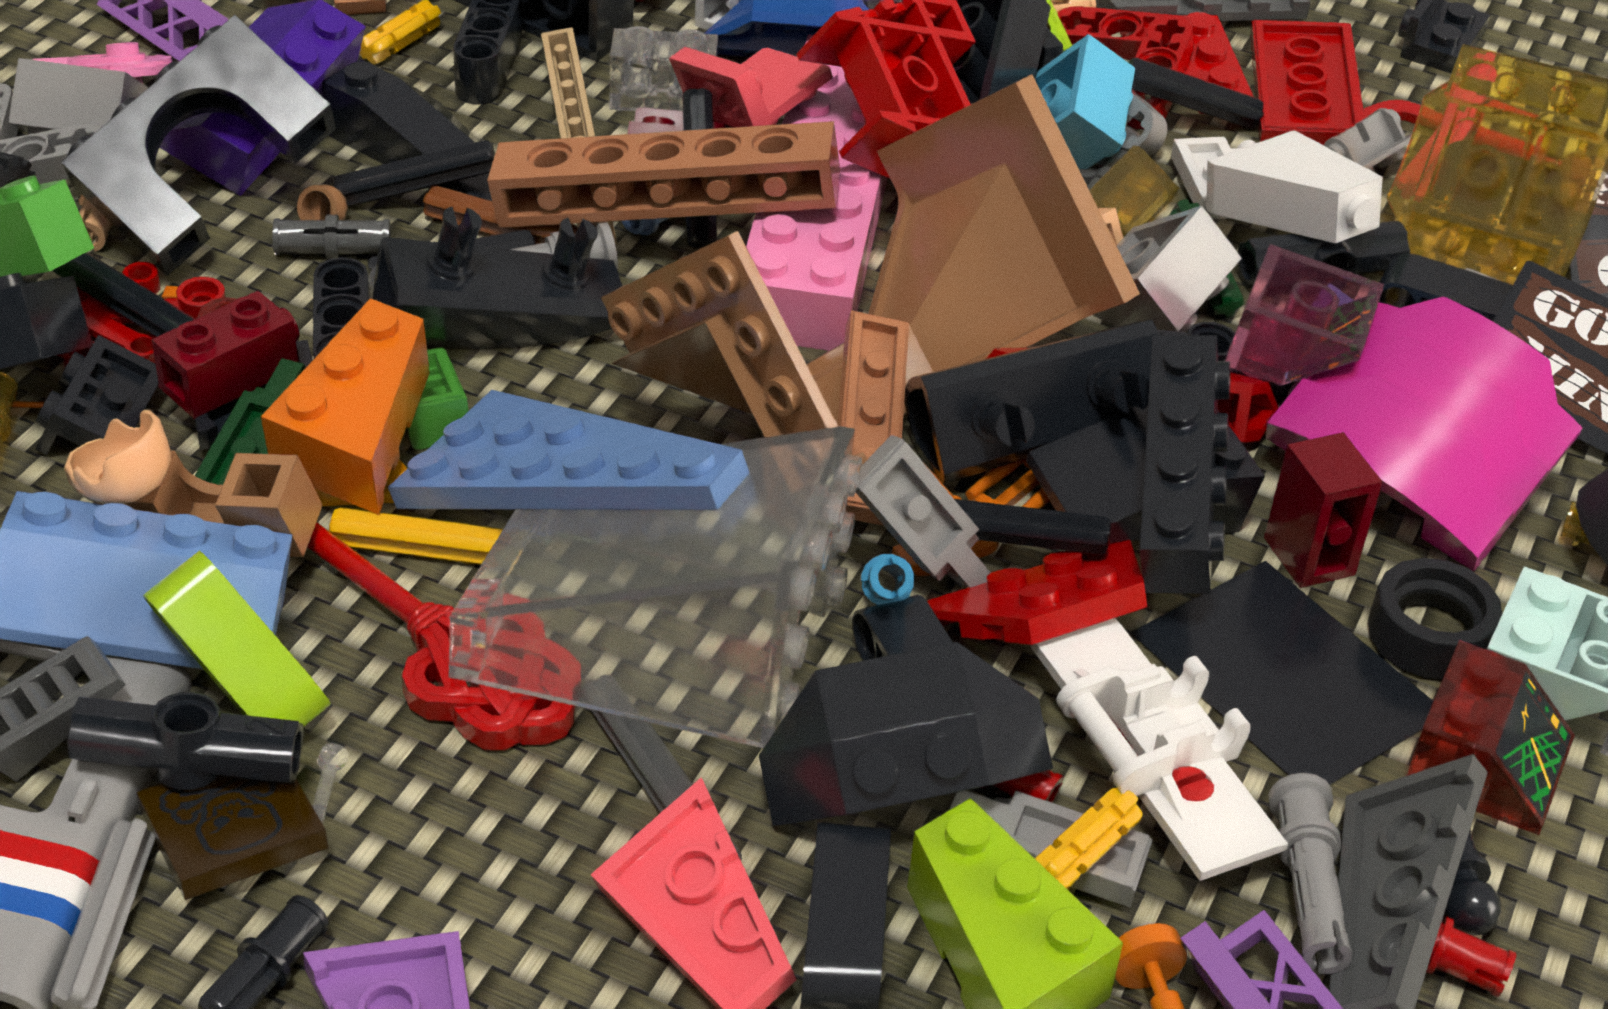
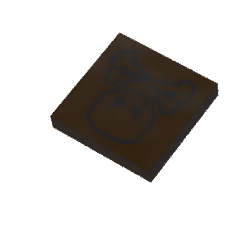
(230, 830)

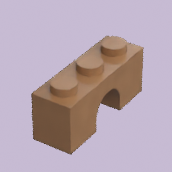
(256, 491)

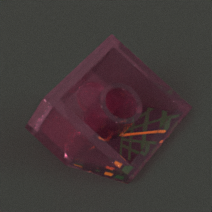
(1302, 319)

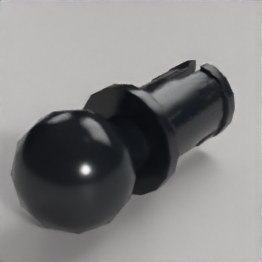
(1472, 900)

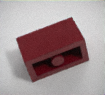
(1322, 509)

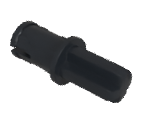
(267, 959)

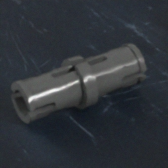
(329, 236)

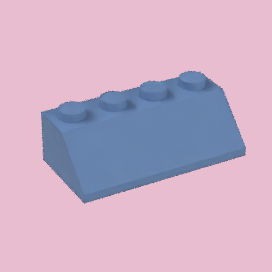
(85, 565)

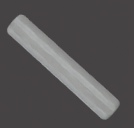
(103, 916)

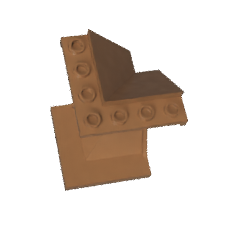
(982, 256)

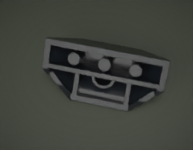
(900, 734)

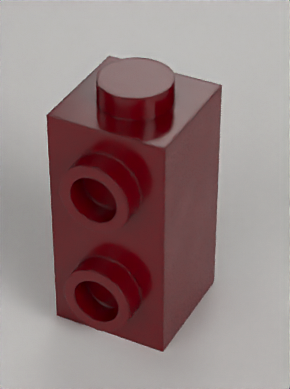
(224, 353)

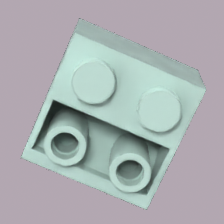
(1560, 638)

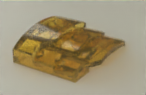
(1504, 165)

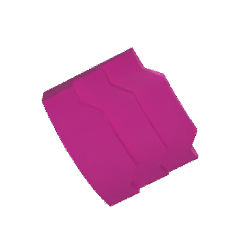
(1446, 417)

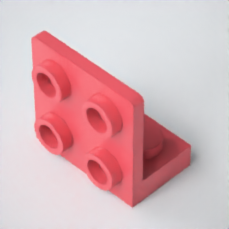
(750, 91)

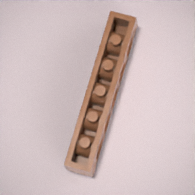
(666, 174)

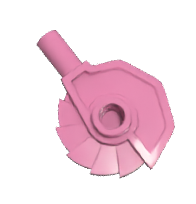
(119, 57)

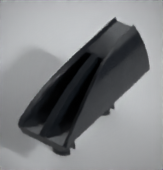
(496, 295)
(1021, 400)

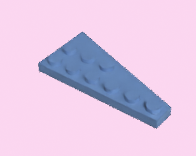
(561, 458)

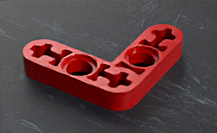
(1146, 42)

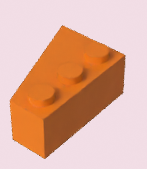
(354, 405)

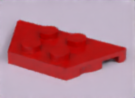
(1048, 599)

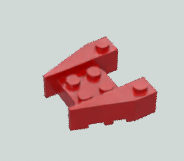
(897, 67)

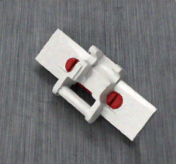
(1163, 745)

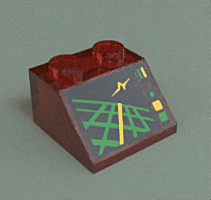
(1511, 727)

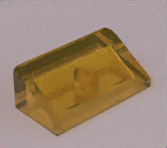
(1135, 189)

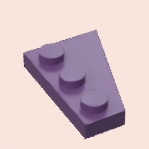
(391, 974)

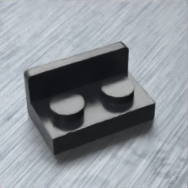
(1438, 30)
(100, 388)

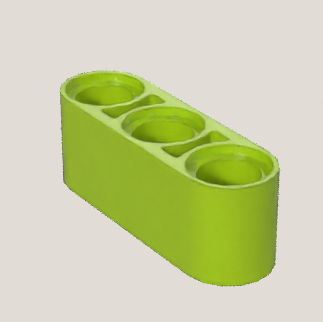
(234, 644)

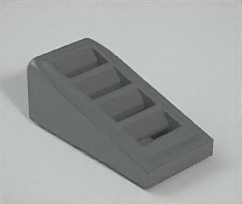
(30, 740)

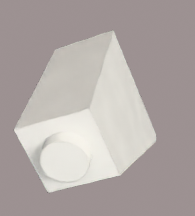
(1295, 189)

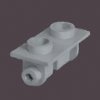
(1373, 140)

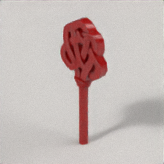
(481, 713)

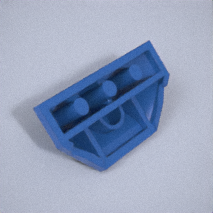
(774, 24)

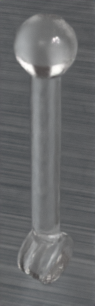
(331, 761)

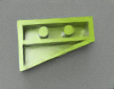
(1006, 919)

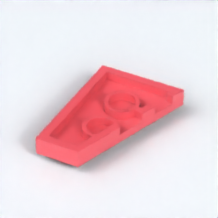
(698, 905)

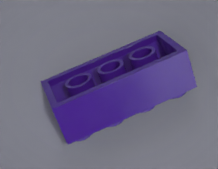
(314, 43)

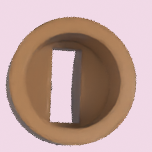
(321, 200)

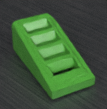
(440, 402)

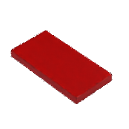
(1305, 78)

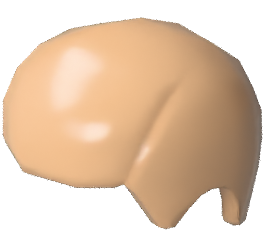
(122, 464)

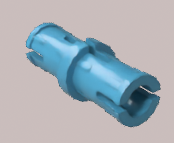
(898, 568)

